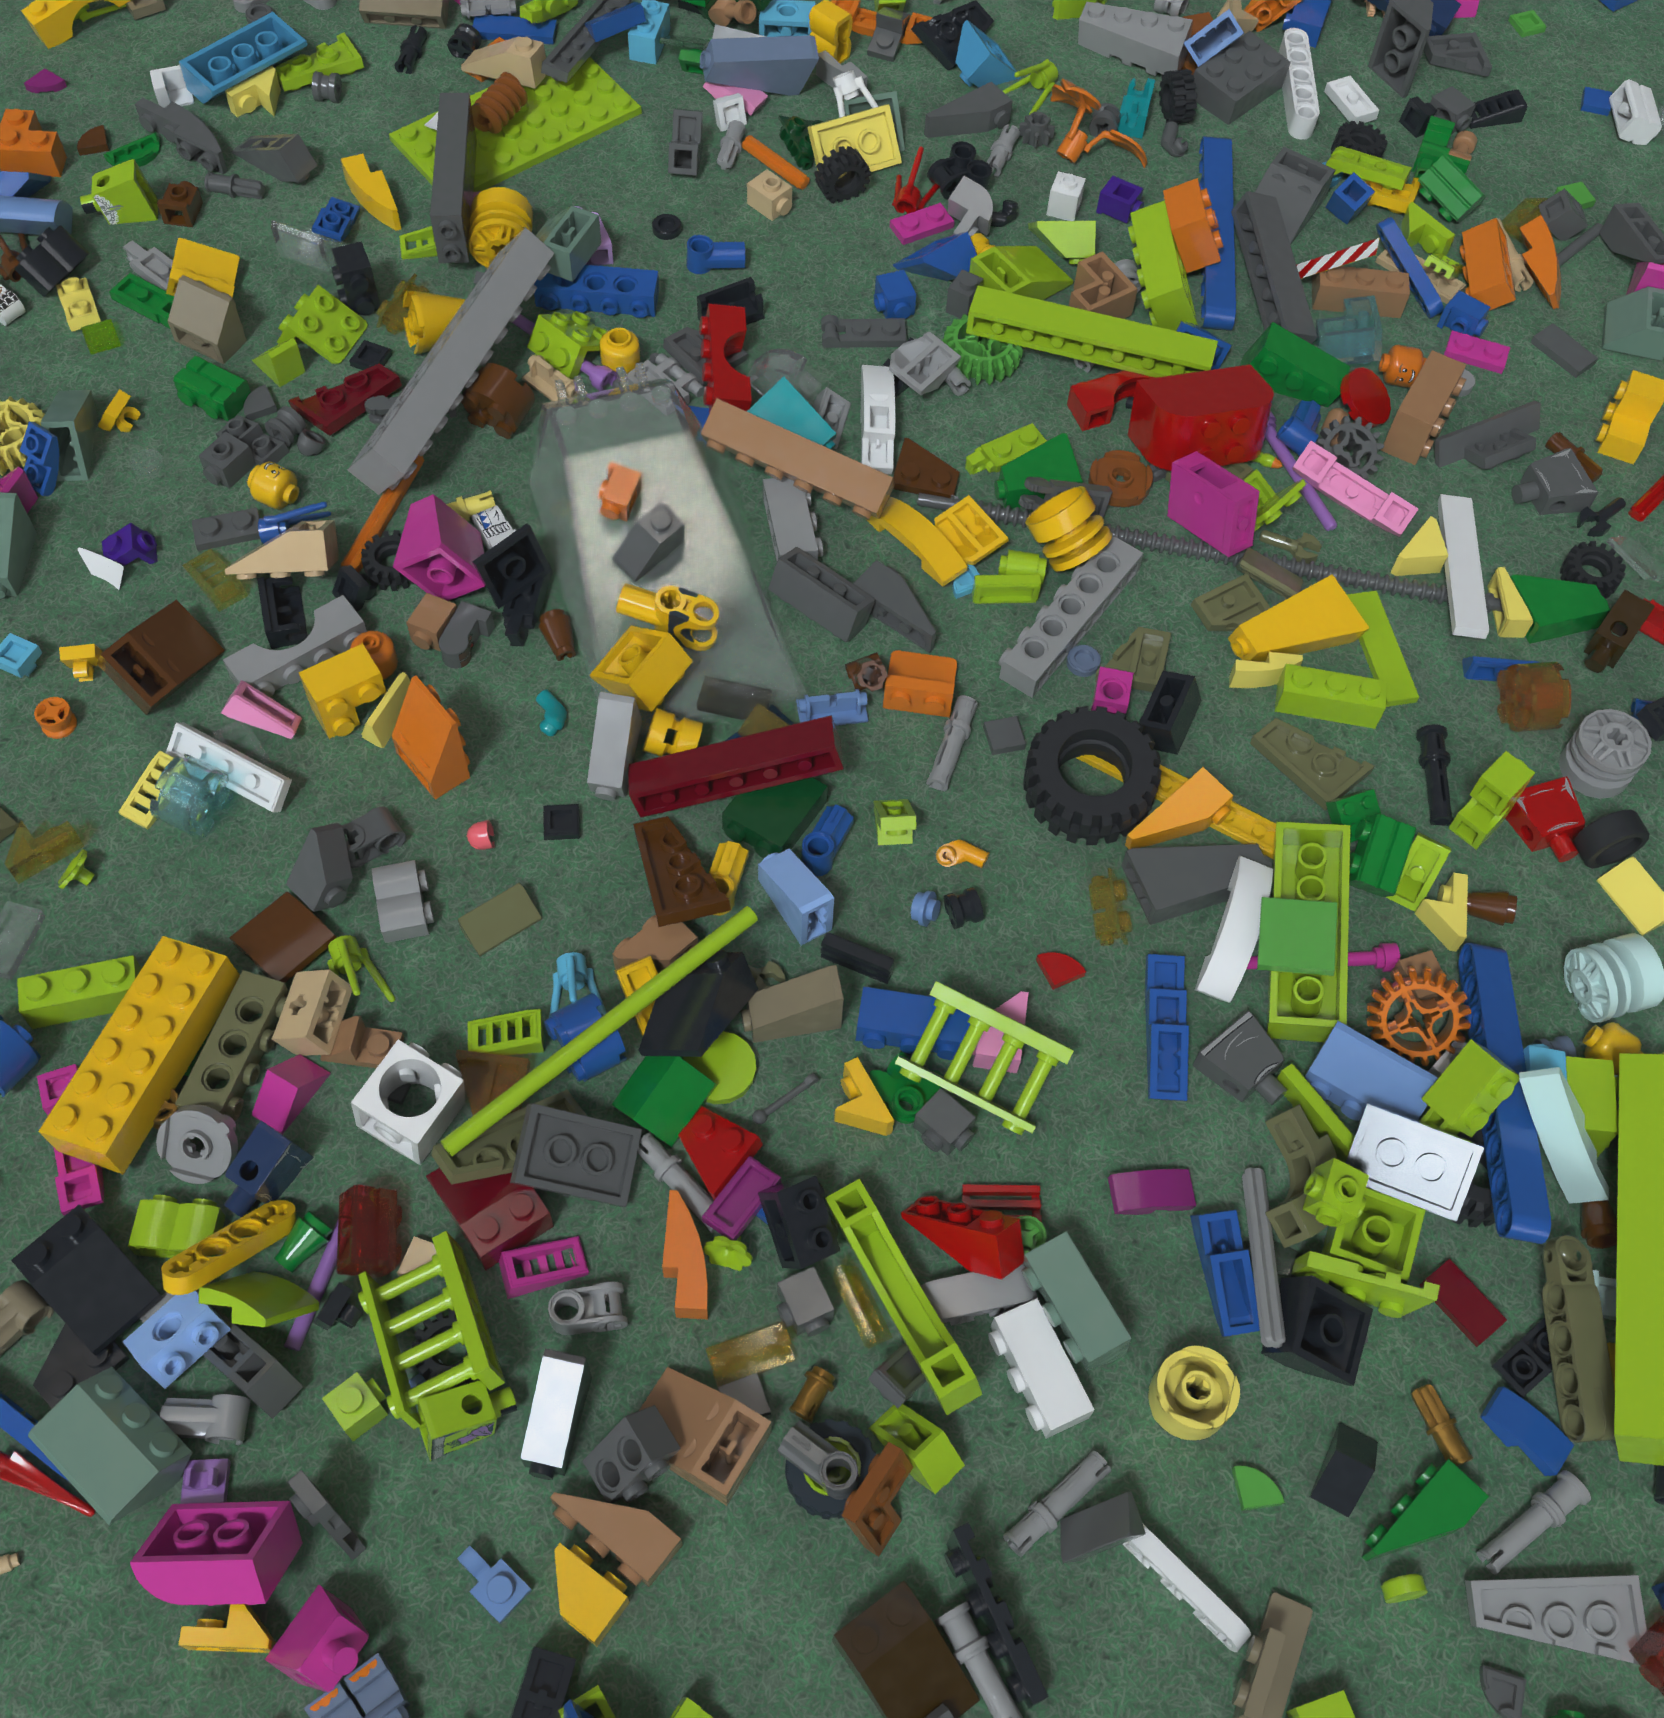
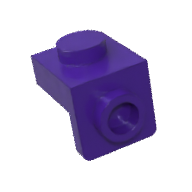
(130, 544)

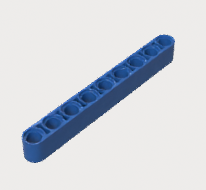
(1219, 278)
(1510, 1133)

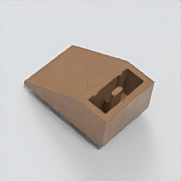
(713, 1430)

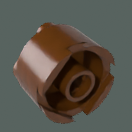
(497, 400)

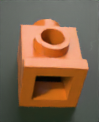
(619, 492)

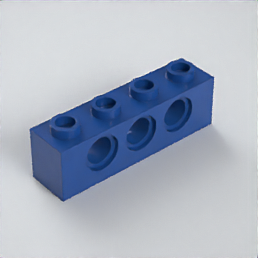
(601, 290)

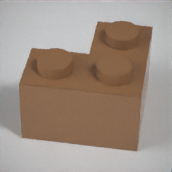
(1103, 288)

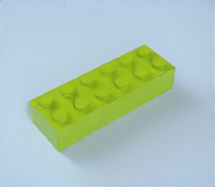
(1313, 866)

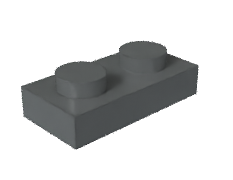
(226, 529)

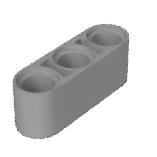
(973, 1294)

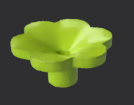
(76, 871)
(728, 1253)

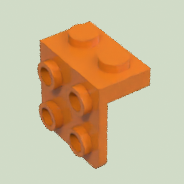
(920, 683)

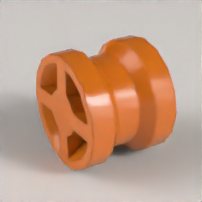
(58, 710)

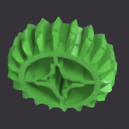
(981, 356)

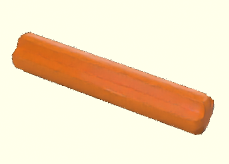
(775, 162)

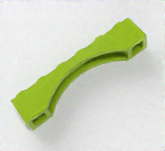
(904, 1298)

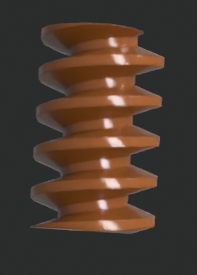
(499, 104)

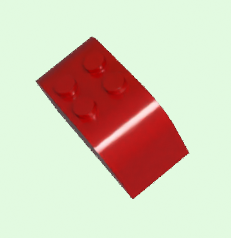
(1207, 412)

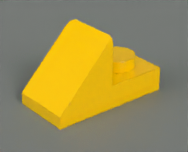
(867, 1108)
(242, 1633)

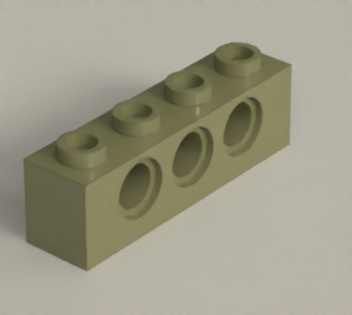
(250, 996)

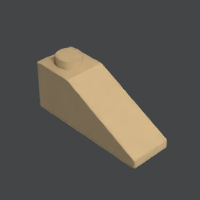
(516, 56)

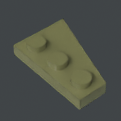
(1311, 766)

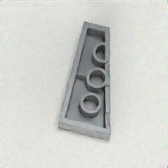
(1135, 36)

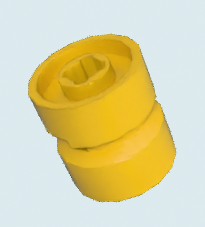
(685, 736)

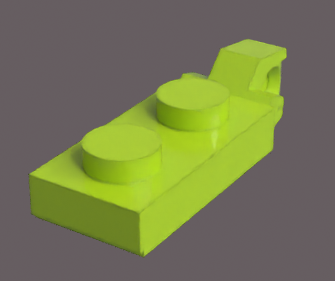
(542, 10)
(1004, 449)

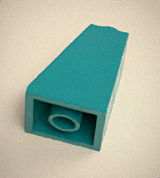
(791, 411)

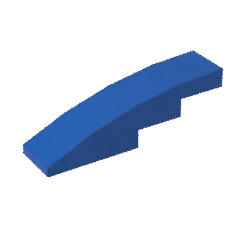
(1166, 1027)

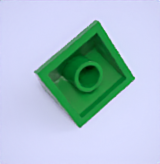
(664, 1095)

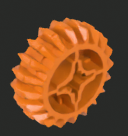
(1403, 986)

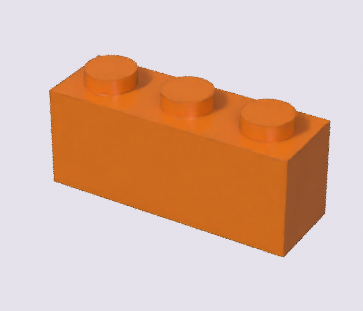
(1487, 264)

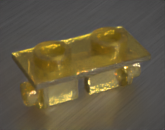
(392, 312)
(1109, 895)
(750, 1354)

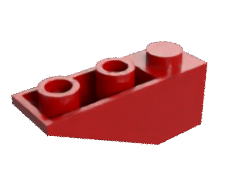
(973, 1237)

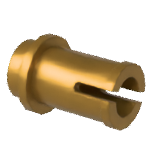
(812, 1393)

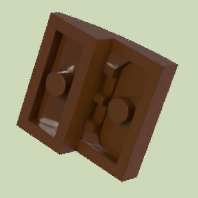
(283, 938)

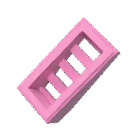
(261, 711)

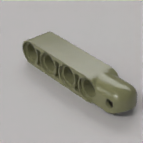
(1577, 1342)

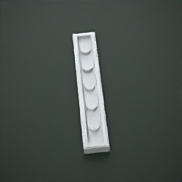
(1463, 567)

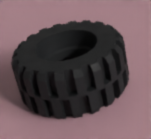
(1110, 739)

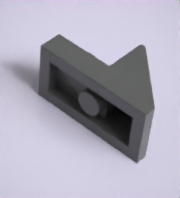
(888, 33)

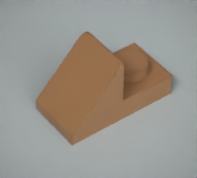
(360, 1044)

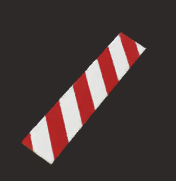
(1338, 258)

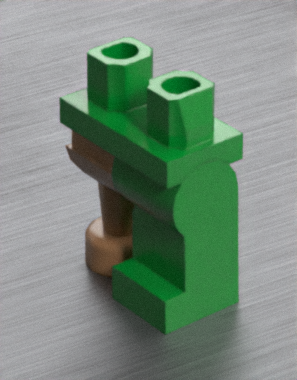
(1435, 145)

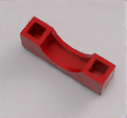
(724, 335)
(1095, 399)

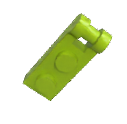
(1369, 167)

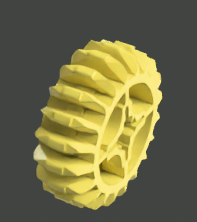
(13, 425)

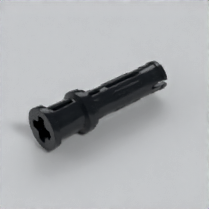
(1435, 762)

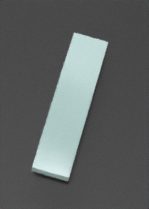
(1563, 1135)

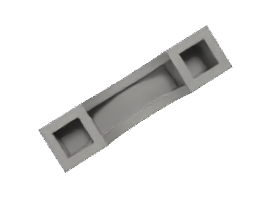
(268, 670)

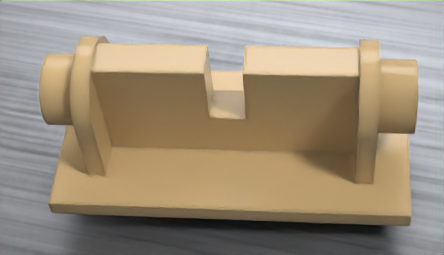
(543, 376)

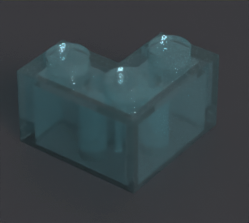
(1355, 335)

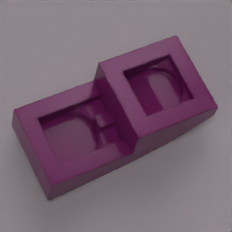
(1151, 1190)

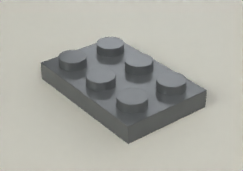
(576, 1155)

